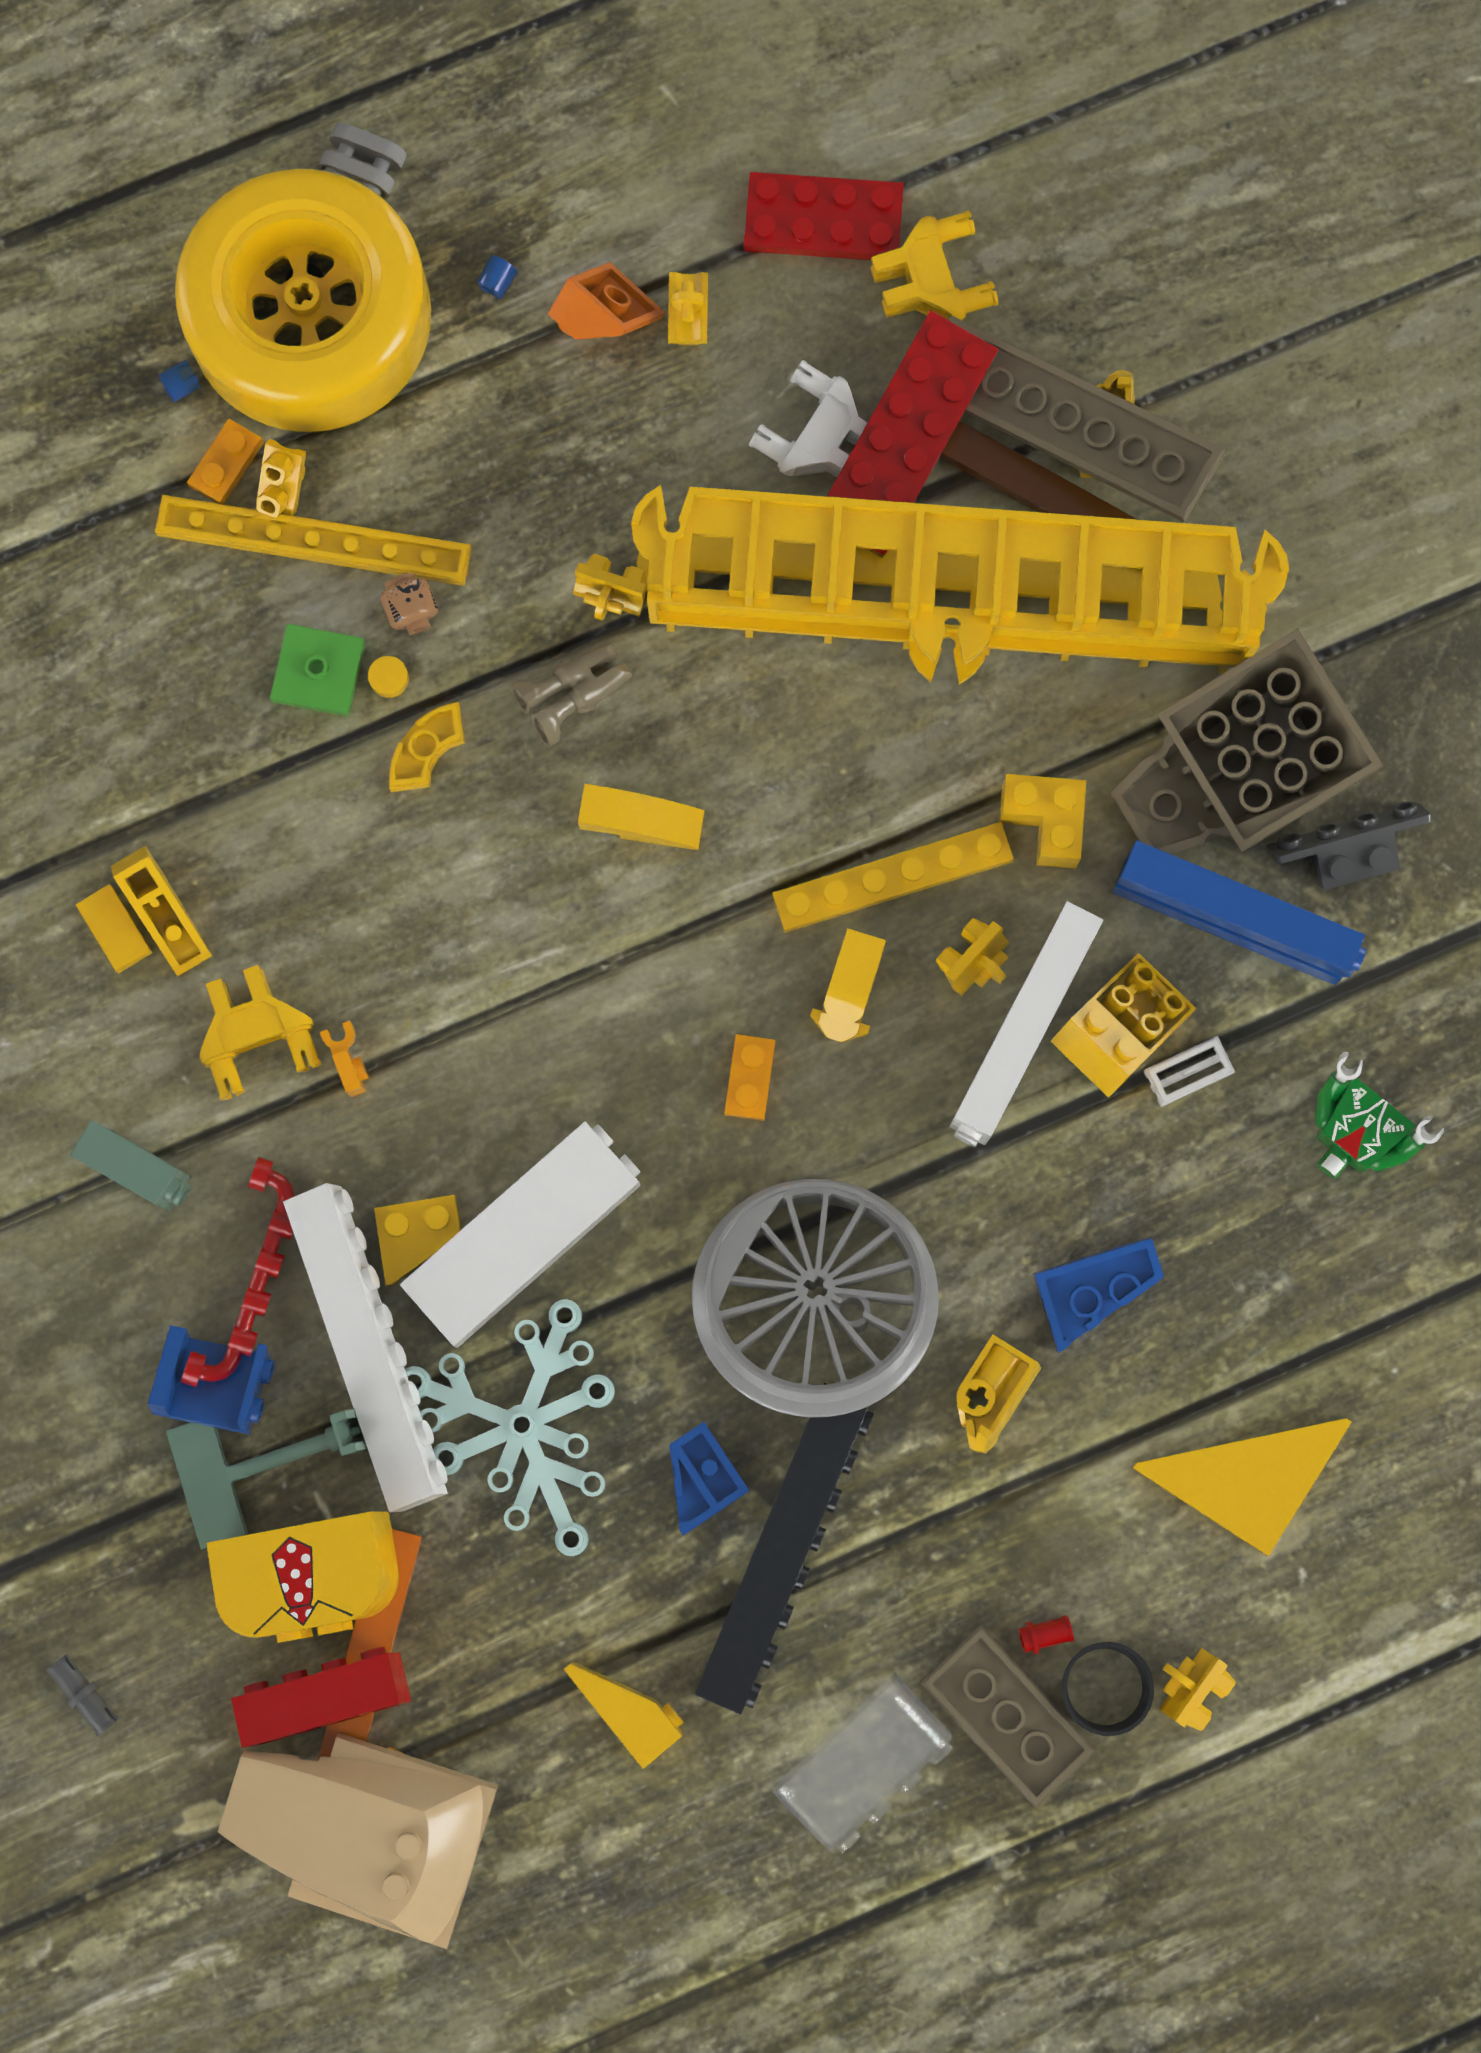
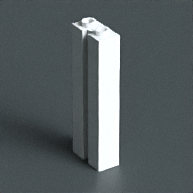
(1025, 1025)
(522, 1233)

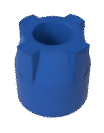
(496, 276)
(179, 380)

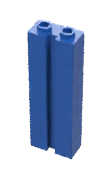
(1239, 914)

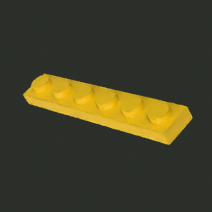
(892, 877)

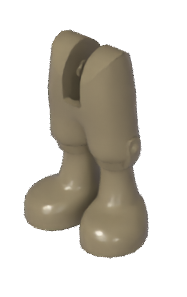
(584, 686)

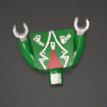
(1363, 1126)

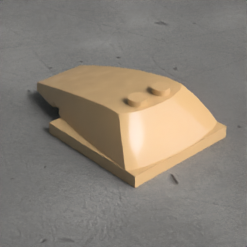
(364, 1832)

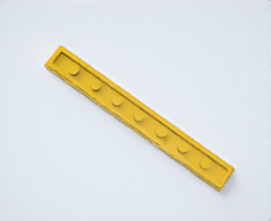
(313, 540)

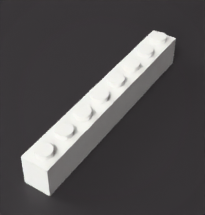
(366, 1347)

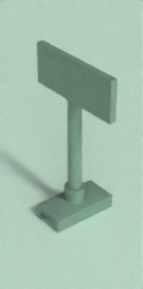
(210, 1480)

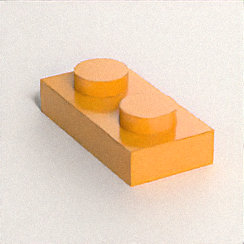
(225, 462)
(749, 1077)

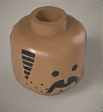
(408, 603)

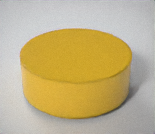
(388, 676)

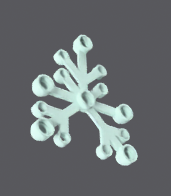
(541, 1469)

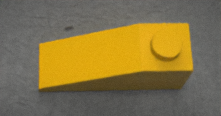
(160, 910)
(633, 1716)

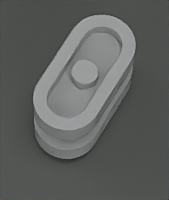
(366, 147)

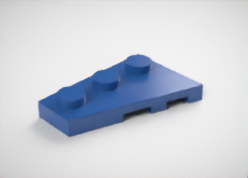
(1093, 1287)

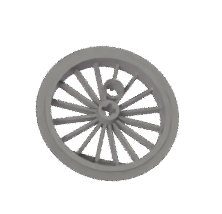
(731, 1243)

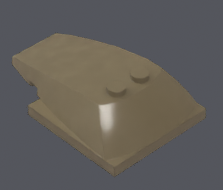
(1247, 754)

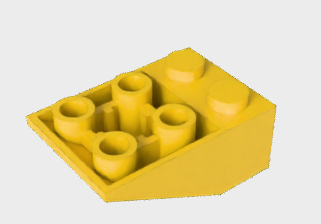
(1123, 1024)

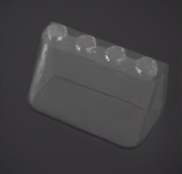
(863, 1764)

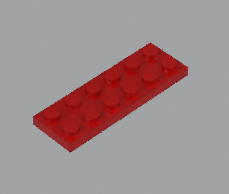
(915, 415)

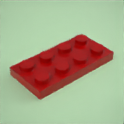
(822, 216)

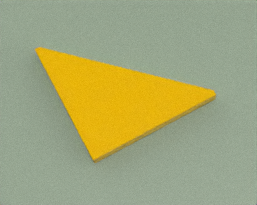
(1250, 1483)

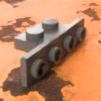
(1353, 848)

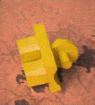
(688, 308)
(280, 479)
(609, 590)
(979, 961)
(1190, 1687)

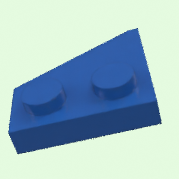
(702, 1477)

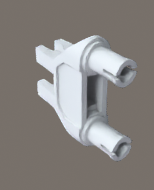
(825, 433)

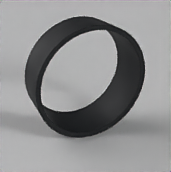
(1144, 1704)

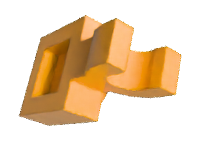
(350, 1069)

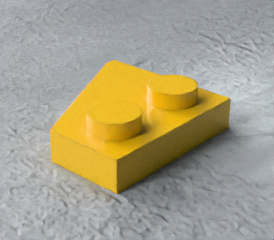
(414, 1232)

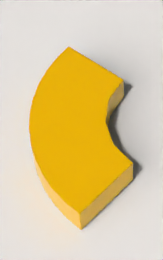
(423, 746)

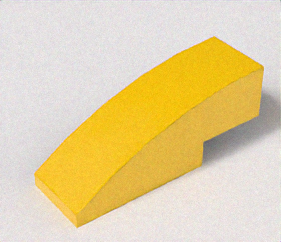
(640, 817)

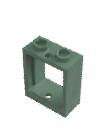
(132, 1166)

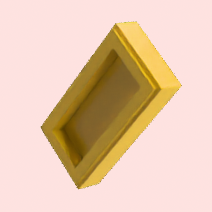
(114, 928)

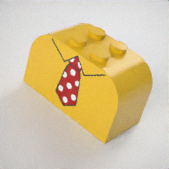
(305, 1576)

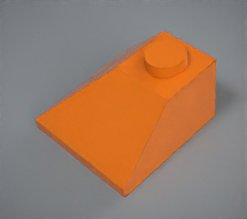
(602, 305)

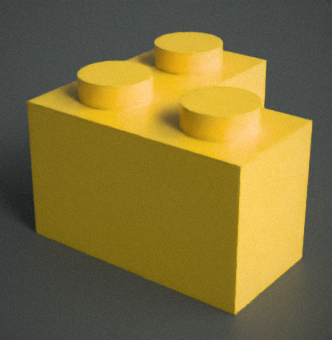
(1055, 808)

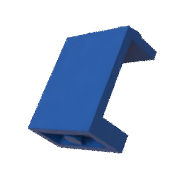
(221, 1404)

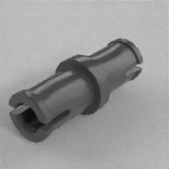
(82, 1694)

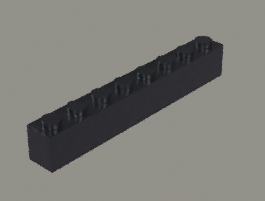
(779, 1559)

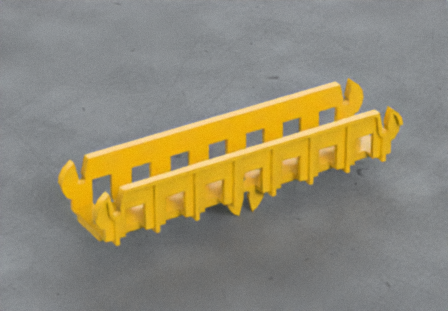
(959, 550)

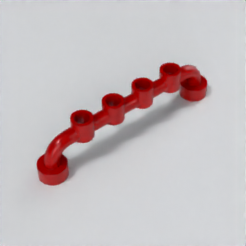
(255, 1299)

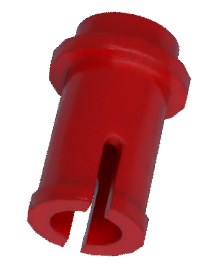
(1045, 1634)

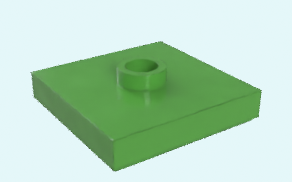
(317, 670)

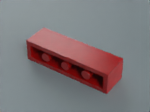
(320, 1699)

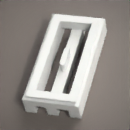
(1158, 1085)

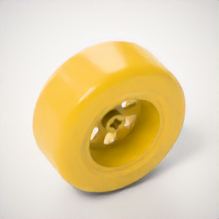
(284, 221)

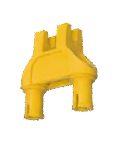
(928, 273)
(252, 1026)

